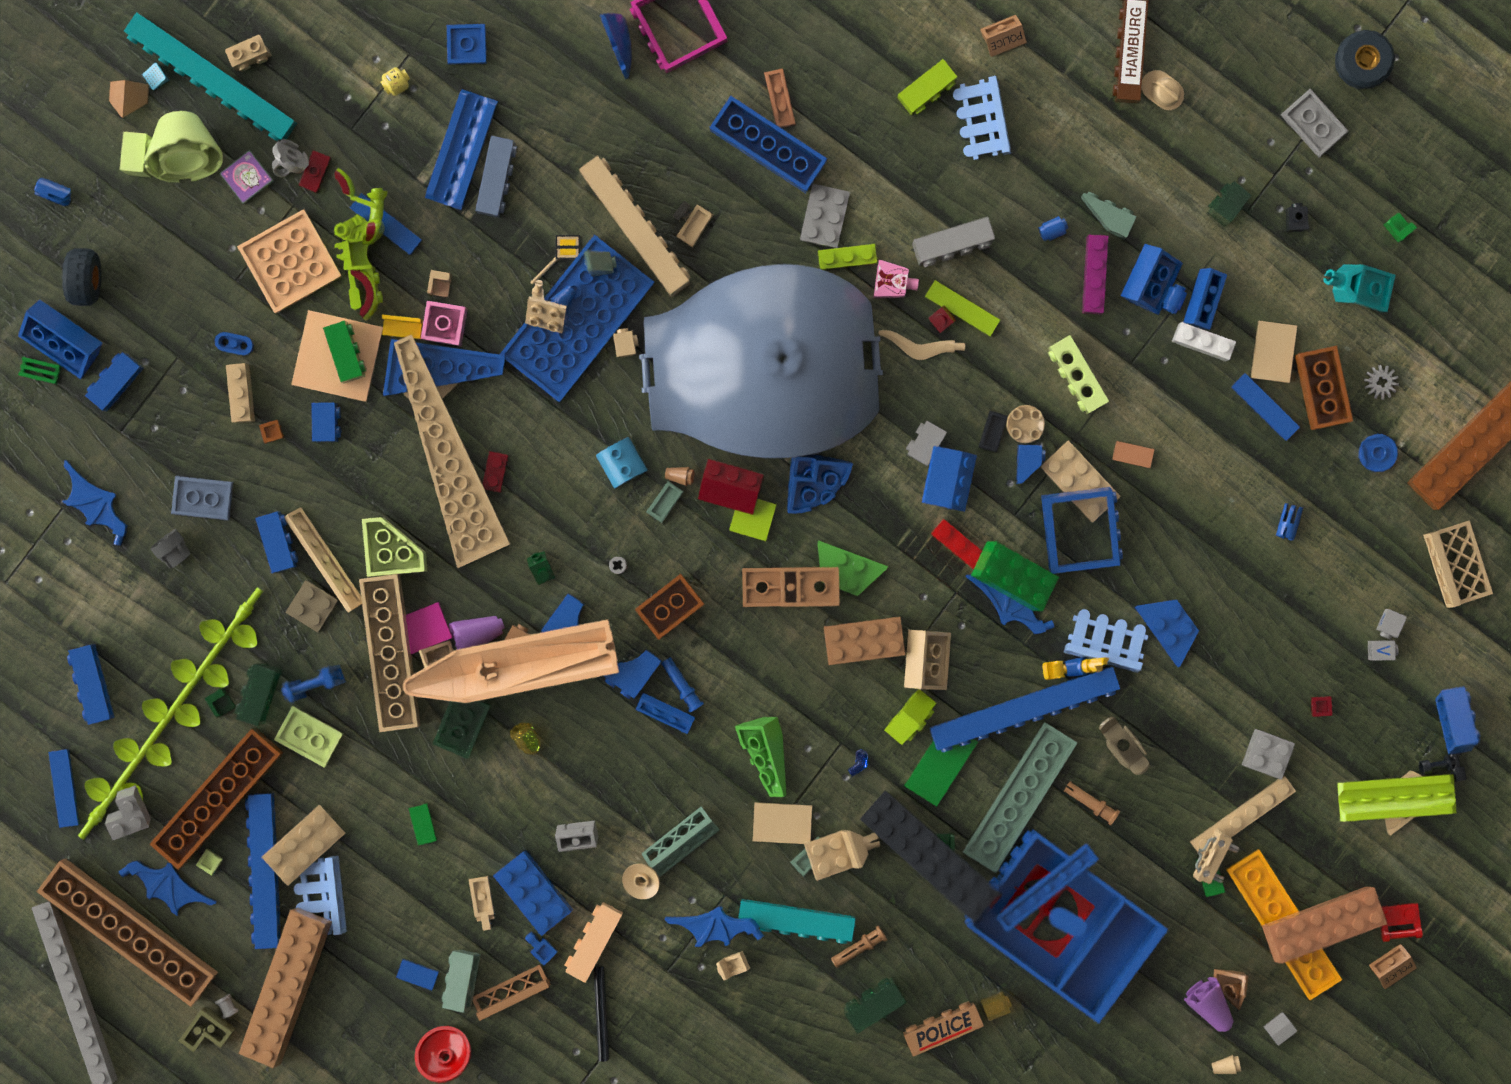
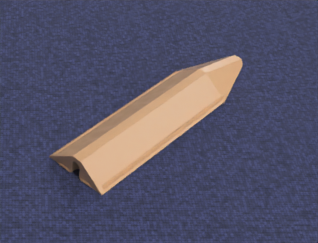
(518, 664)

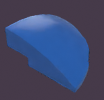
(620, 39)
(815, 481)

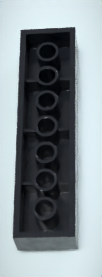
(931, 857)

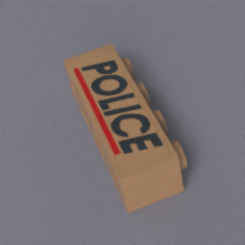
(943, 1028)

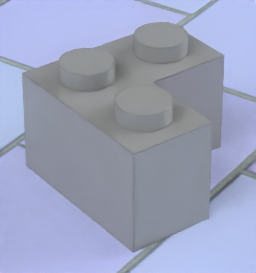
(131, 814)

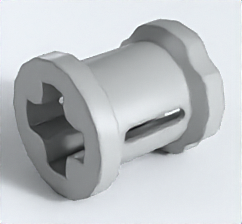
(623, 564)
(226, 1006)

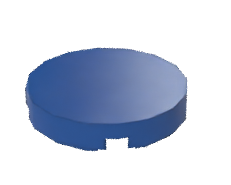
(1378, 453)

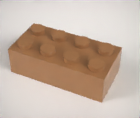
(864, 640)

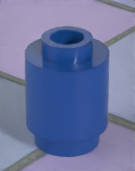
(1053, 229)
(1174, 298)

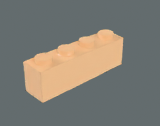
(593, 942)

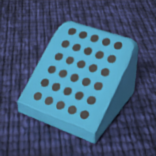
(155, 76)

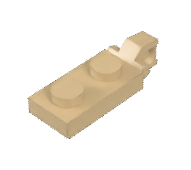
(482, 901)

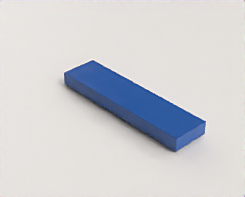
(393, 229)
(1265, 406)
(64, 788)

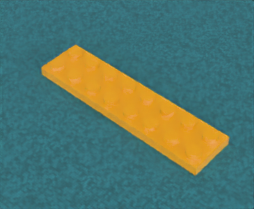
(1271, 902)

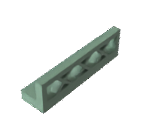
(682, 845)

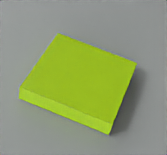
(756, 524)

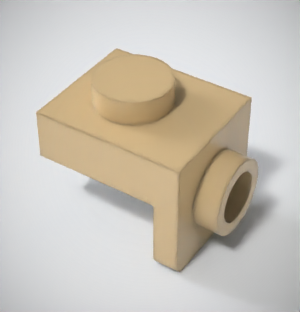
(732, 965)

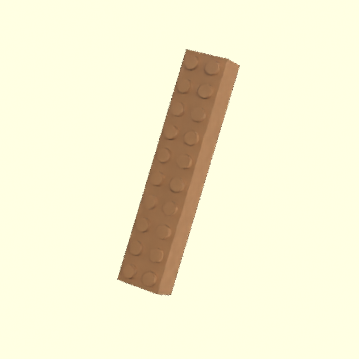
(127, 932)

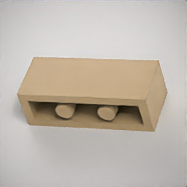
(240, 393)

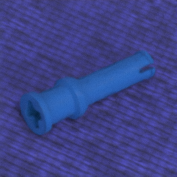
(686, 692)

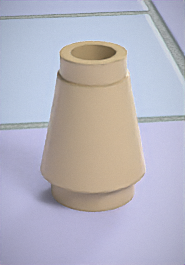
(1228, 1065)

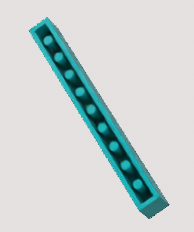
(209, 76)

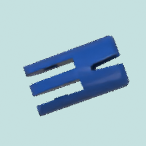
(53, 191)
(1287, 528)

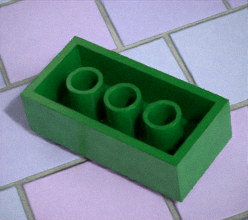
(1014, 576)

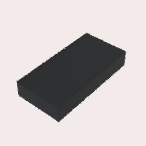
(993, 431)

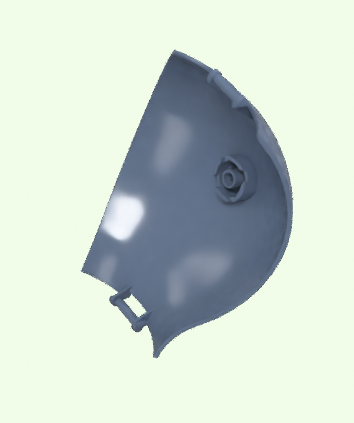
(722, 372)

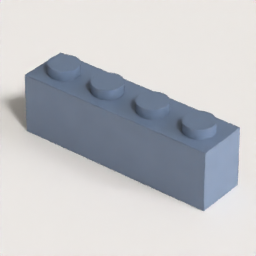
(495, 176)

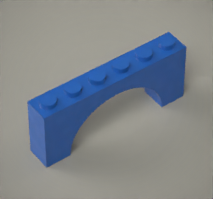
(631, 674)

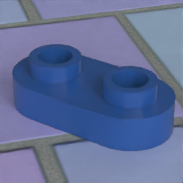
(234, 344)

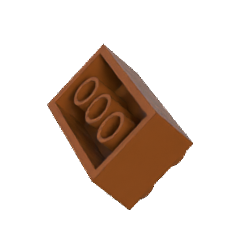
(1323, 387)

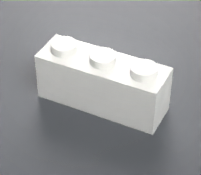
(1203, 341)

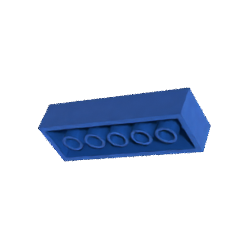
(768, 144)

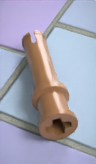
(1099, 807)
(838, 959)

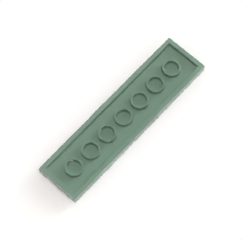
(1019, 797)

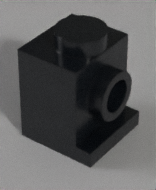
(1292, 223)

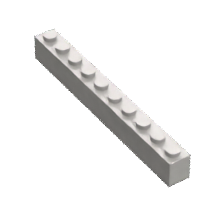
(74, 993)

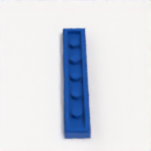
(1047, 887)

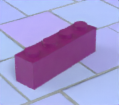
(1095, 274)

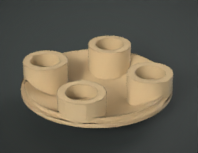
(1025, 424)

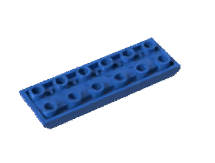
(461, 149)

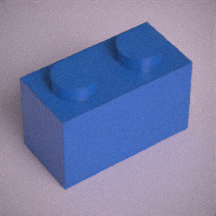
(325, 422)

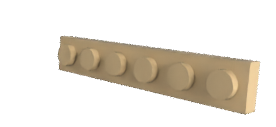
(324, 559)
(1247, 812)

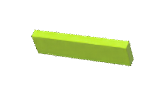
(962, 308)

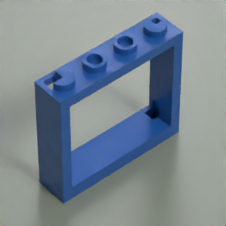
(1113, 516)

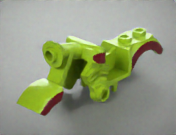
(358, 236)

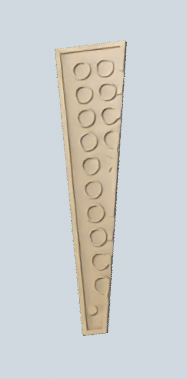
(462, 498)

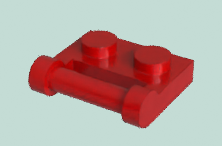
(1401, 915)

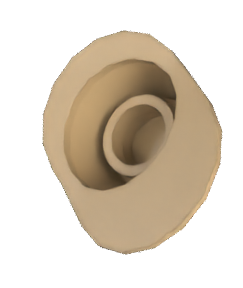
(1162, 90)

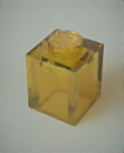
(996, 1006)

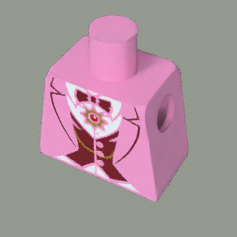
(893, 281)

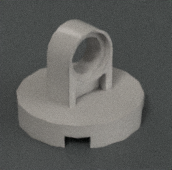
(289, 157)

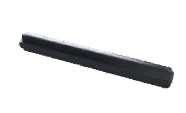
(601, 1013)

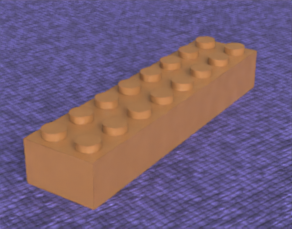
(285, 987)

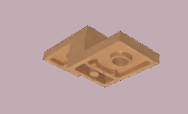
(790, 586)

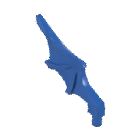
(94, 504)
(1011, 610)
(165, 885)
(716, 926)

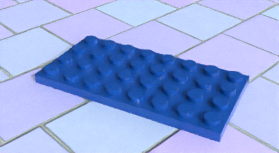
(591, 319)

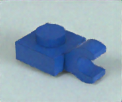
(542, 949)

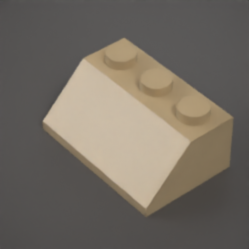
(927, 659)

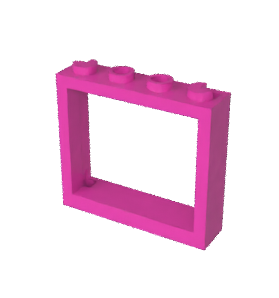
(654, 47)

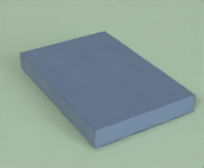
(202, 498)

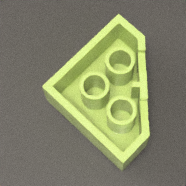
(390, 550)

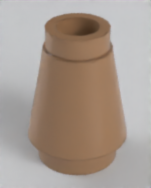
(681, 475)

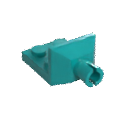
(1361, 286)

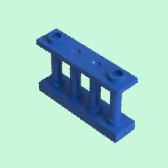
(329, 676)

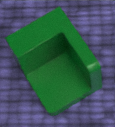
(1399, 227)

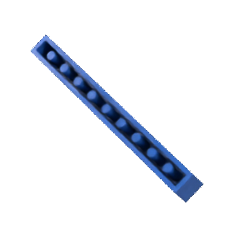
(1024, 708)

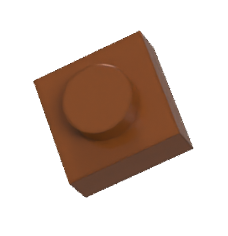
(271, 431)

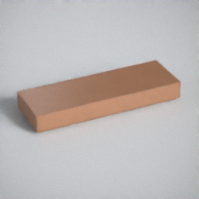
(779, 98)

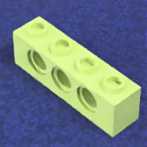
(1078, 363)

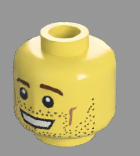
(395, 81)

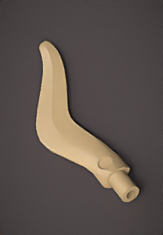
(922, 351)

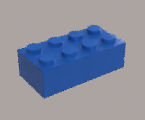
(533, 892)

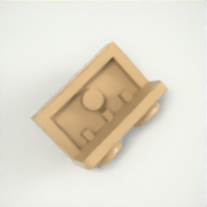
(248, 53)

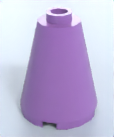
(476, 631)
(1210, 1004)

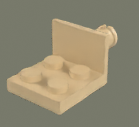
(839, 852)

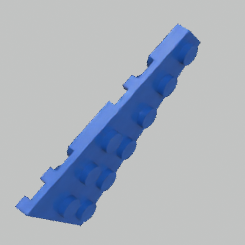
(445, 366)

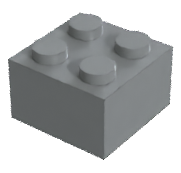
(1268, 754)

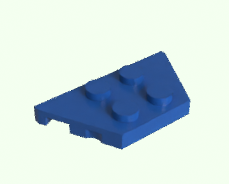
(1170, 627)

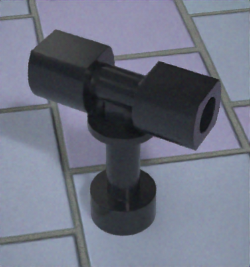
(1450, 762)

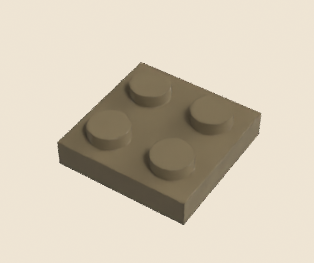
(312, 606)

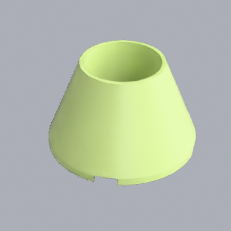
(182, 149)

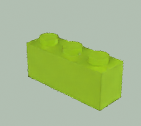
(927, 87)

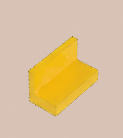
(402, 326)

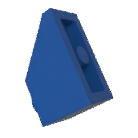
(1028, 460)

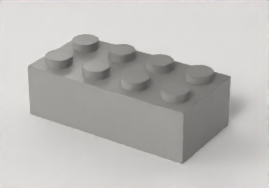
(953, 241)

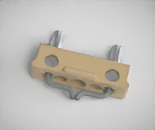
(1214, 853)

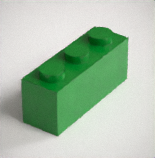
(344, 351)

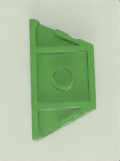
(854, 570)

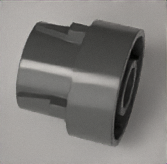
(171, 549)

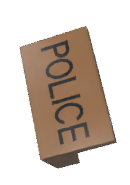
(1003, 35)
(1393, 966)

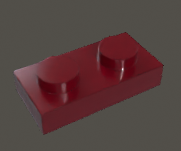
(495, 471)

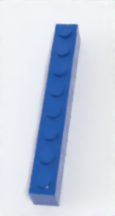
(263, 878)

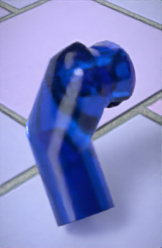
(860, 763)

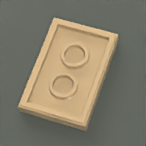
(1273, 351)
(782, 823)

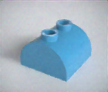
(621, 462)

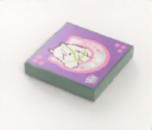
(246, 177)

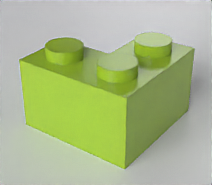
(911, 717)

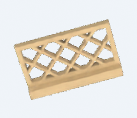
(1445, 573)

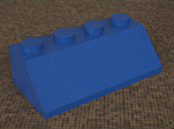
(59, 338)

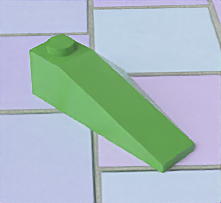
(765, 745)

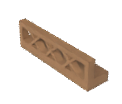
(514, 998)

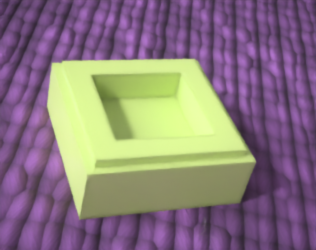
(209, 862)

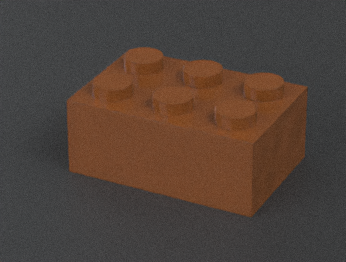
(669, 606)

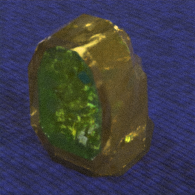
(525, 738)

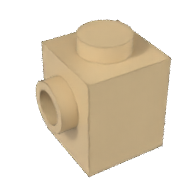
(625, 343)

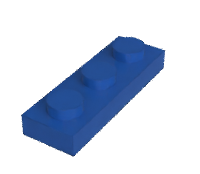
(665, 713)

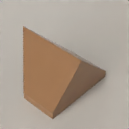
(128, 96)
(1233, 985)

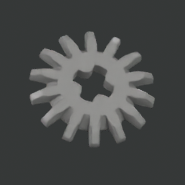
(1377, 389)

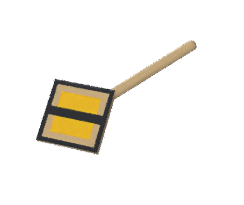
(566, 249)

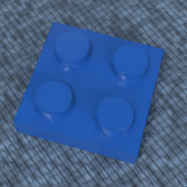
(466, 44)

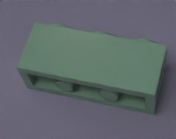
(460, 980)

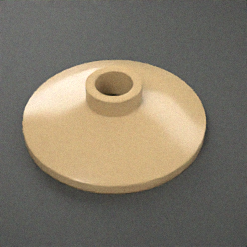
(636, 886)

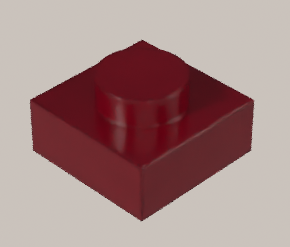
(942, 319)
(1321, 706)

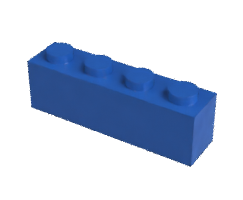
(91, 684)

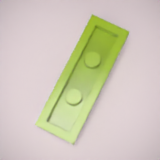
(847, 257)

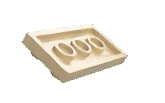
(1074, 473)
(303, 845)

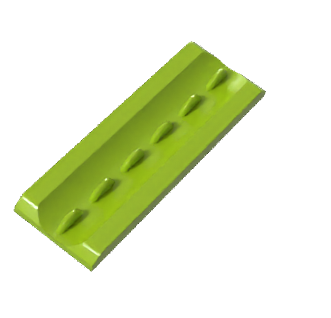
(1396, 797)

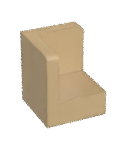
(439, 283)

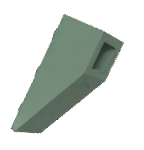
(1112, 218)

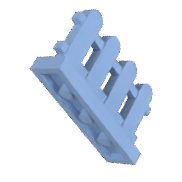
(985, 108)
(1114, 649)
(332, 885)

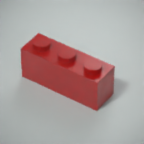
(957, 543)

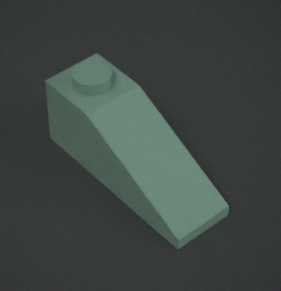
(600, 263)

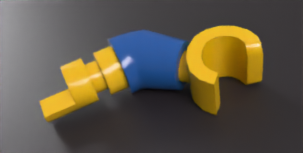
(1073, 667)

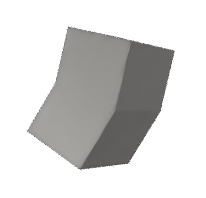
(1280, 1028)

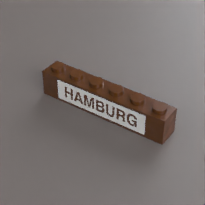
(1131, 51)

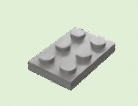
(824, 216)

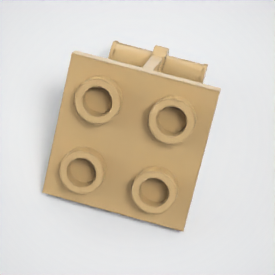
(544, 313)

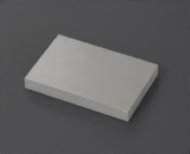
(1314, 123)

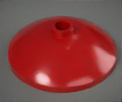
(434, 1048)

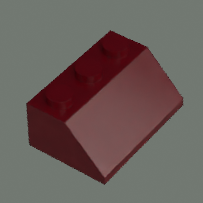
(730, 487)

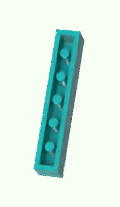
(799, 920)

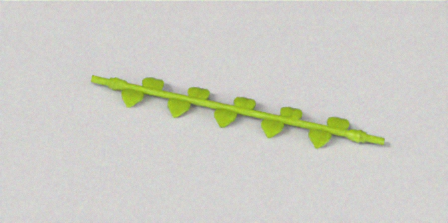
(185, 714)

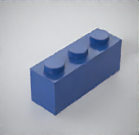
(1205, 298)
(113, 381)
(277, 542)

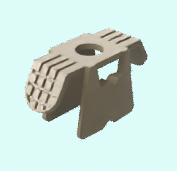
(1132, 757)

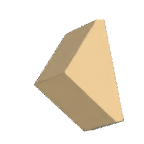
(435, 653)

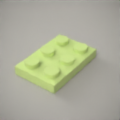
(308, 736)

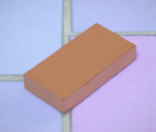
(1133, 454)

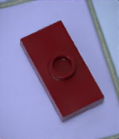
(315, 171)

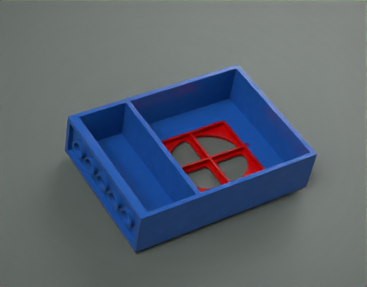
(1081, 969)

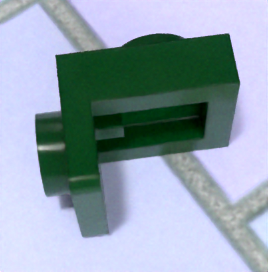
(540, 567)

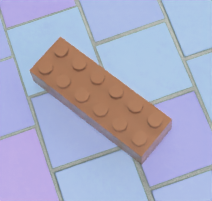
(1324, 924)

